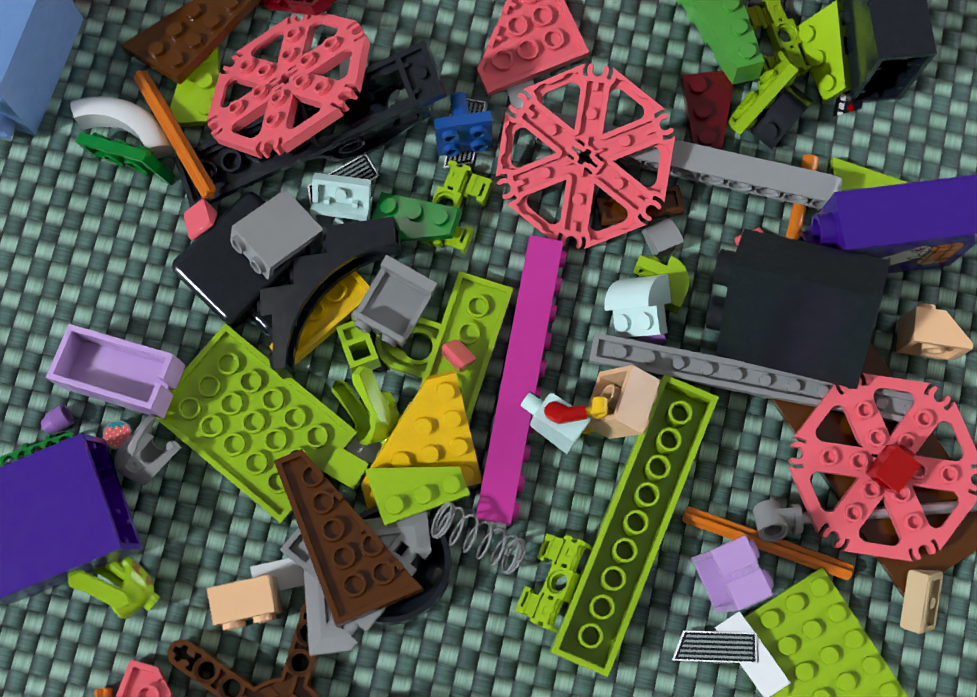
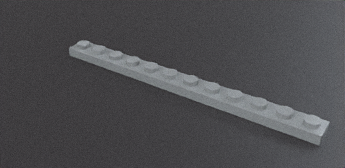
(731, 374)

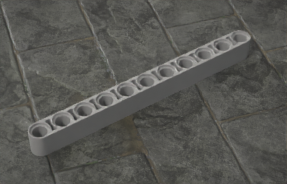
(732, 171)

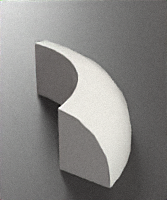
(120, 113)

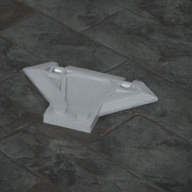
(322, 632)

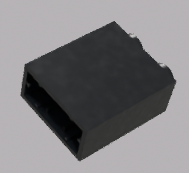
(886, 47)
(797, 306)

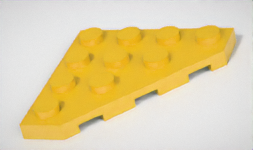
(430, 434)

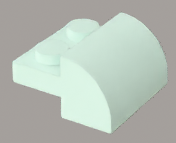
(340, 199)
(639, 305)

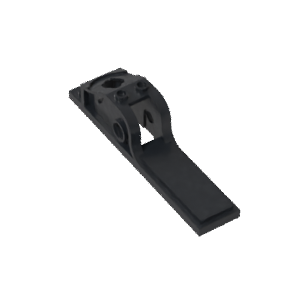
(370, 129)

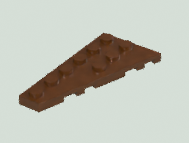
(187, 36)
(348, 557)

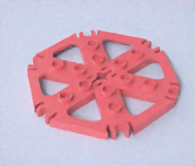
(305, 84)
(588, 129)
(854, 461)

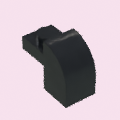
(781, 116)

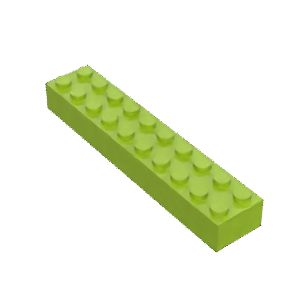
(633, 527)

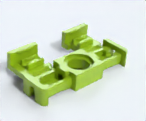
(769, 15)
(466, 185)
(565, 559)

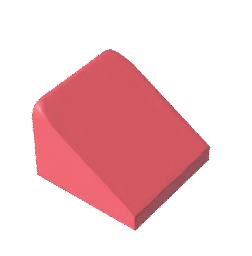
(199, 218)
(458, 355)

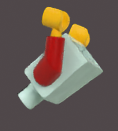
(560, 420)

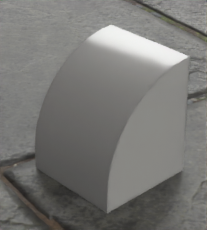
(663, 238)

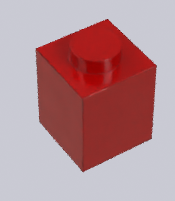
(893, 468)

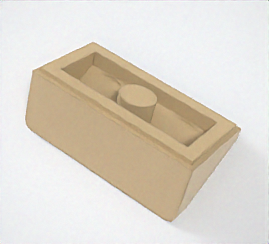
(921, 600)

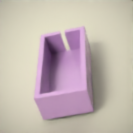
(115, 371)
(733, 575)

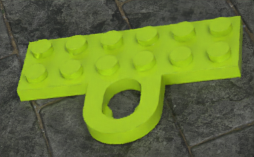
(471, 316)

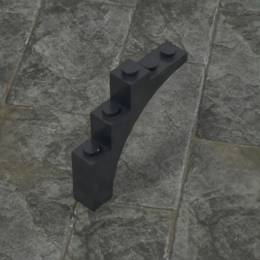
(313, 276)

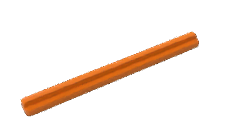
(175, 134)
(779, 548)

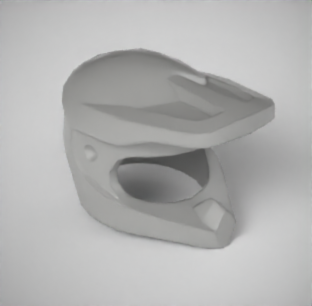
(138, 455)

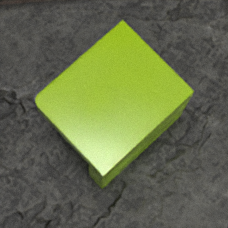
(346, 468)

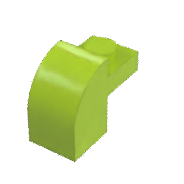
(677, 276)
(357, 347)

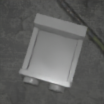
(275, 233)
(394, 302)

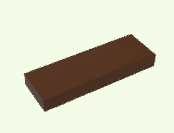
(612, 212)

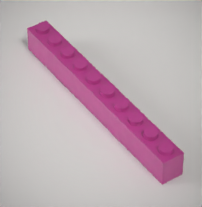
(520, 376)

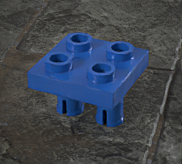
(463, 129)

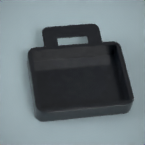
(224, 276)

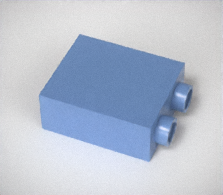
(32, 55)

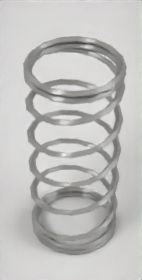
(437, 534)

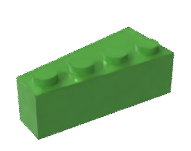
(730, 36)

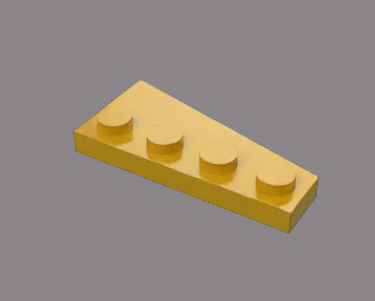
(331, 312)

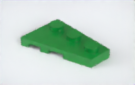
(121, 152)
(418, 218)

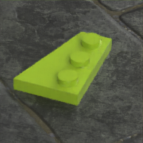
(825, 51)
(769, 86)
(195, 94)
(859, 177)
(414, 490)

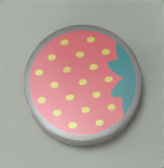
(116, 433)

